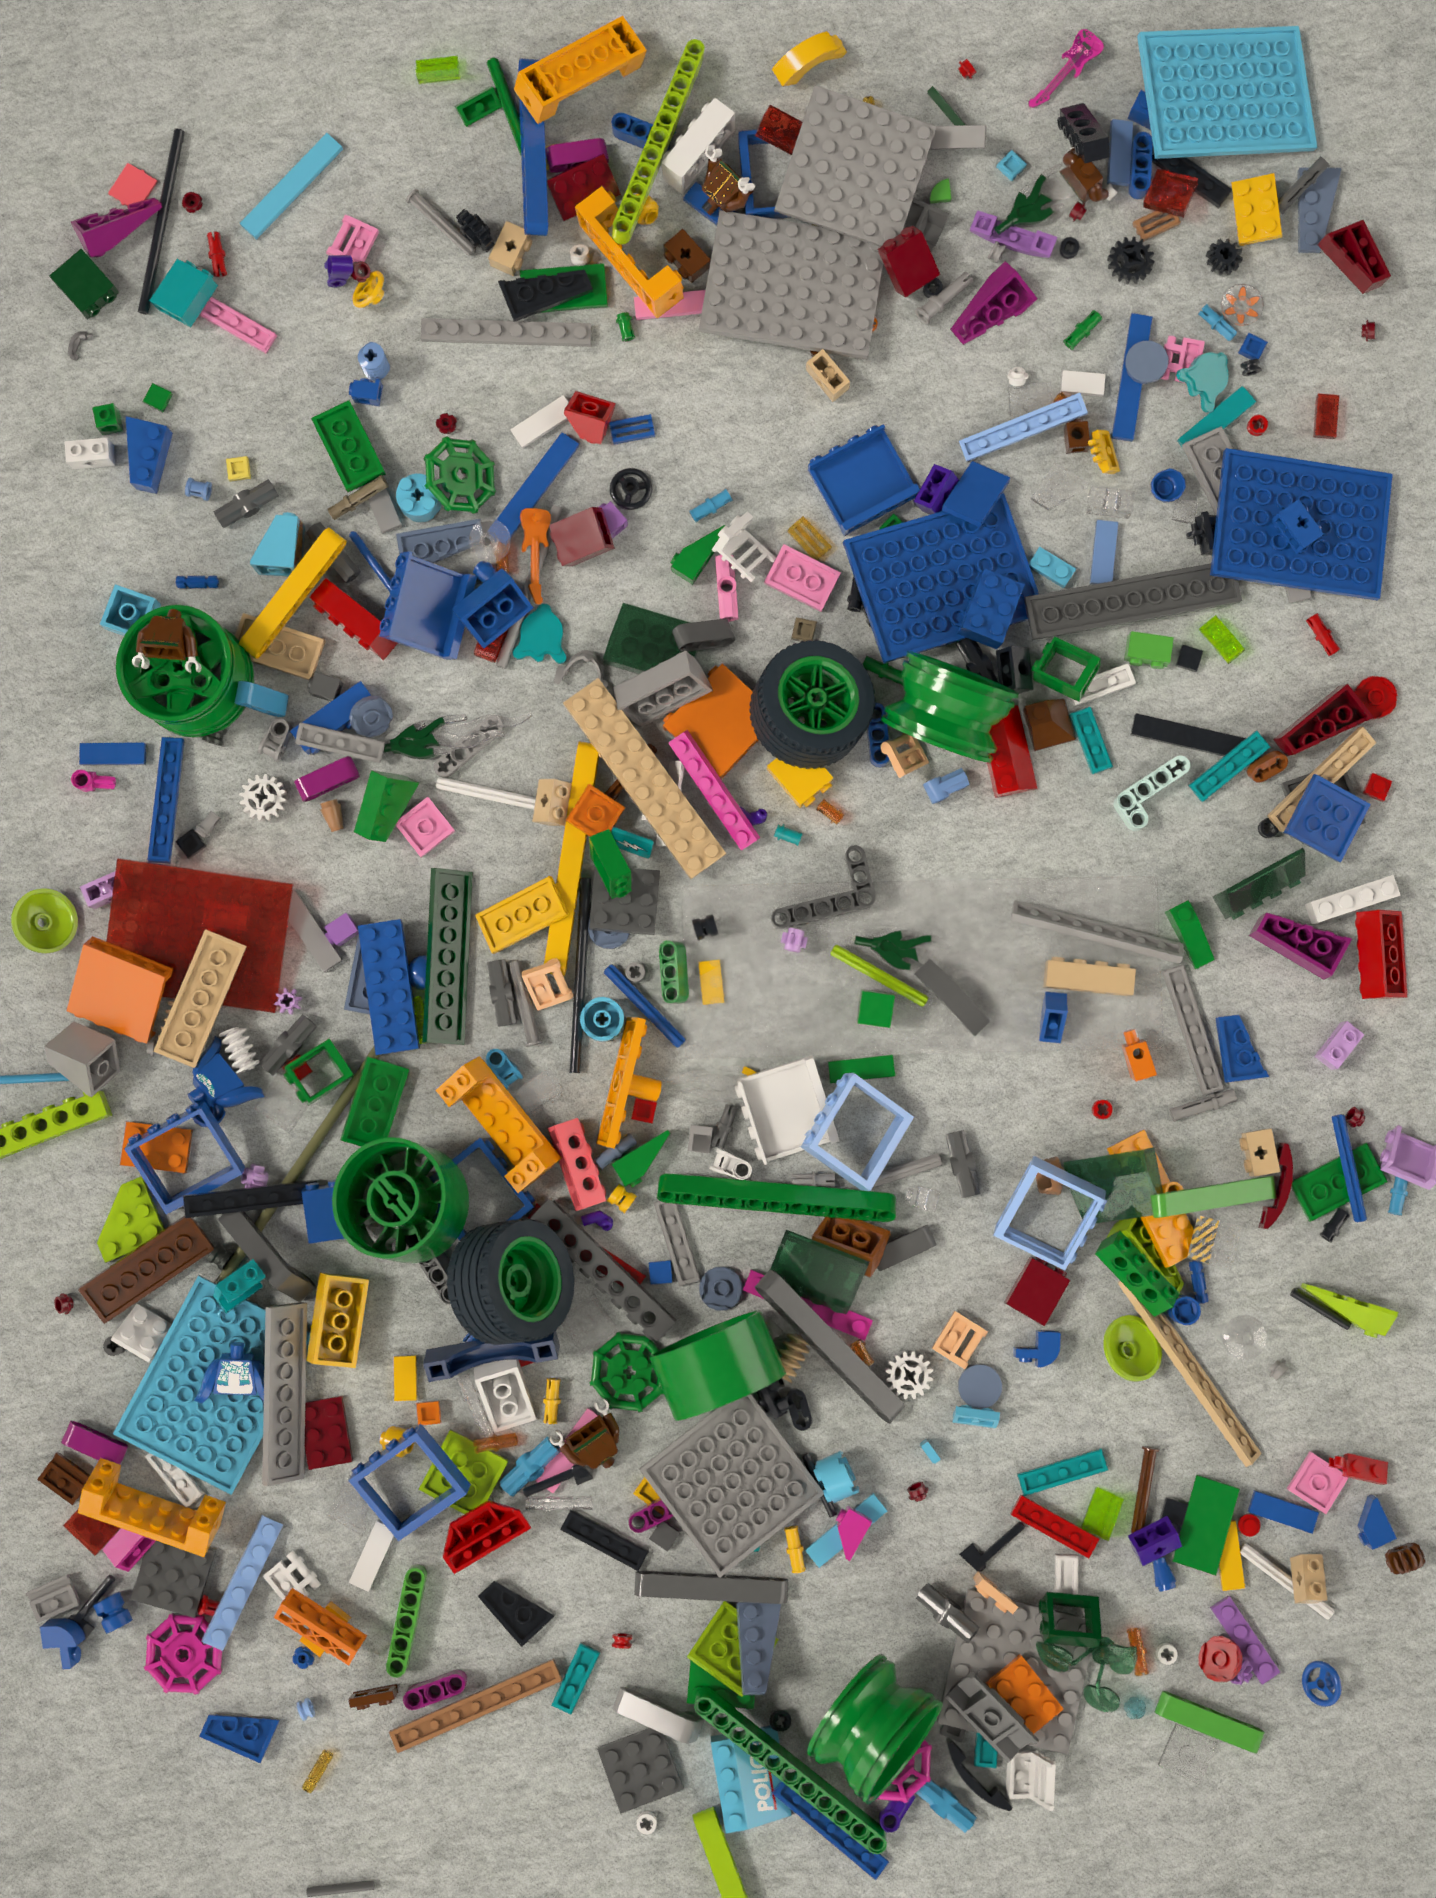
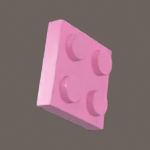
(424, 827)
(1317, 1482)

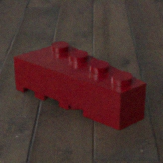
(1328, 718)

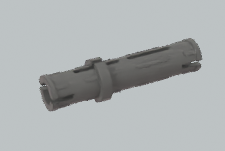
(1309, 177)

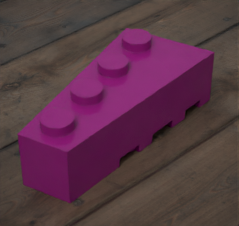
(1302, 944)

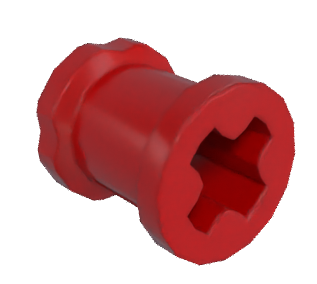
(206, 1604)

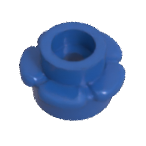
(303, 1651)

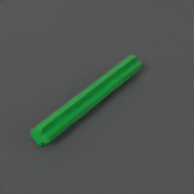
(505, 99)

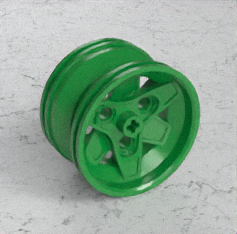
(949, 707)
(218, 708)
(874, 1728)

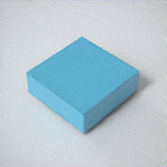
(1011, 165)
(930, 1452)

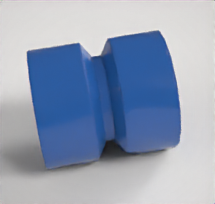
(1185, 1310)
(112, 1612)

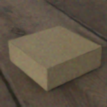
(803, 630)

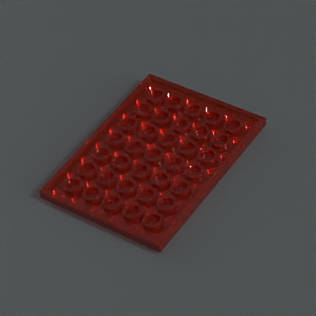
(167, 908)

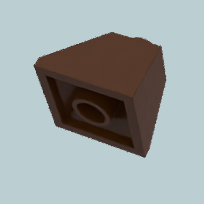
(1048, 723)

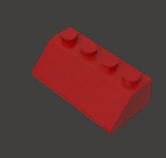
(1011, 764)
(1381, 954)

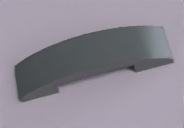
(952, 997)

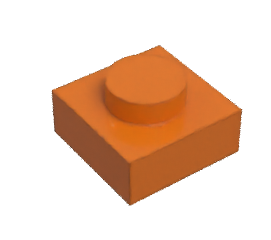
(428, 1412)

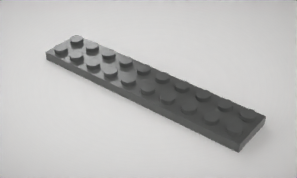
(1128, 601)

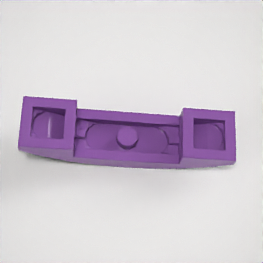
(1014, 238)

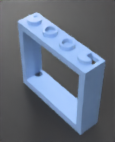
(886, 1146)
(1034, 1246)

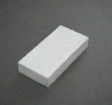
(1082, 382)
(1066, 1574)

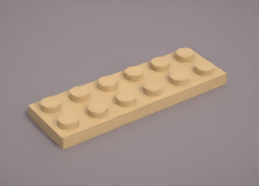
(200, 998)

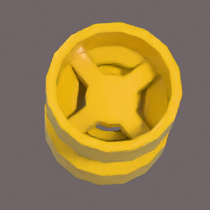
(618, 1194)

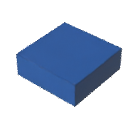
(1252, 347)
(660, 1272)

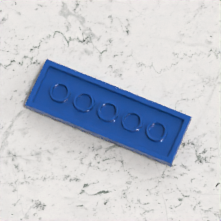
(388, 987)

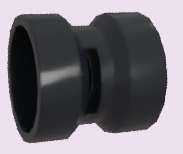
(709, 924)

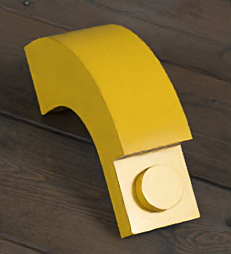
(806, 56)

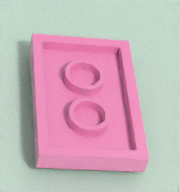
(802, 578)

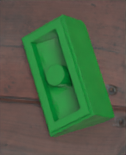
(478, 106)

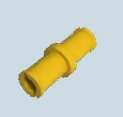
(551, 1400)
(794, 1549)

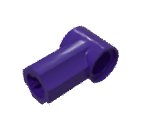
(897, 1809)

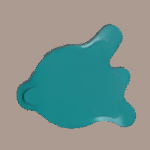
(1206, 377)
(540, 636)

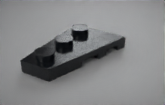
(514, 1612)

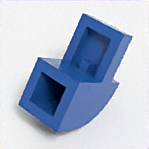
(1045, 1351)
(66, 1636)

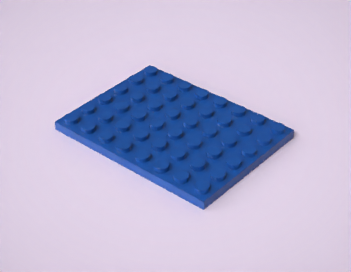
(1345, 502)
(924, 572)

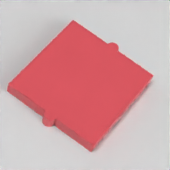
(132, 185)

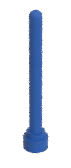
(370, 559)

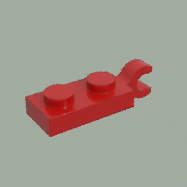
(1361, 1468)

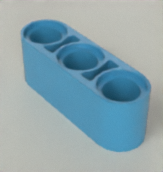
(261, 699)

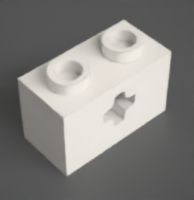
(89, 453)

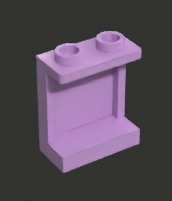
(1409, 1159)

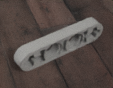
(471, 752)

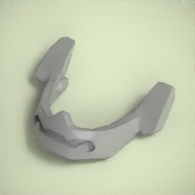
(588, 656)

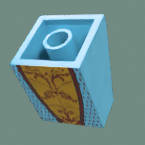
(280, 547)

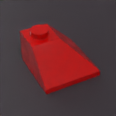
(589, 416)

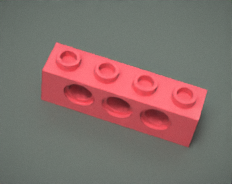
(572, 1174)

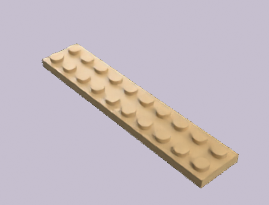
(644, 778)

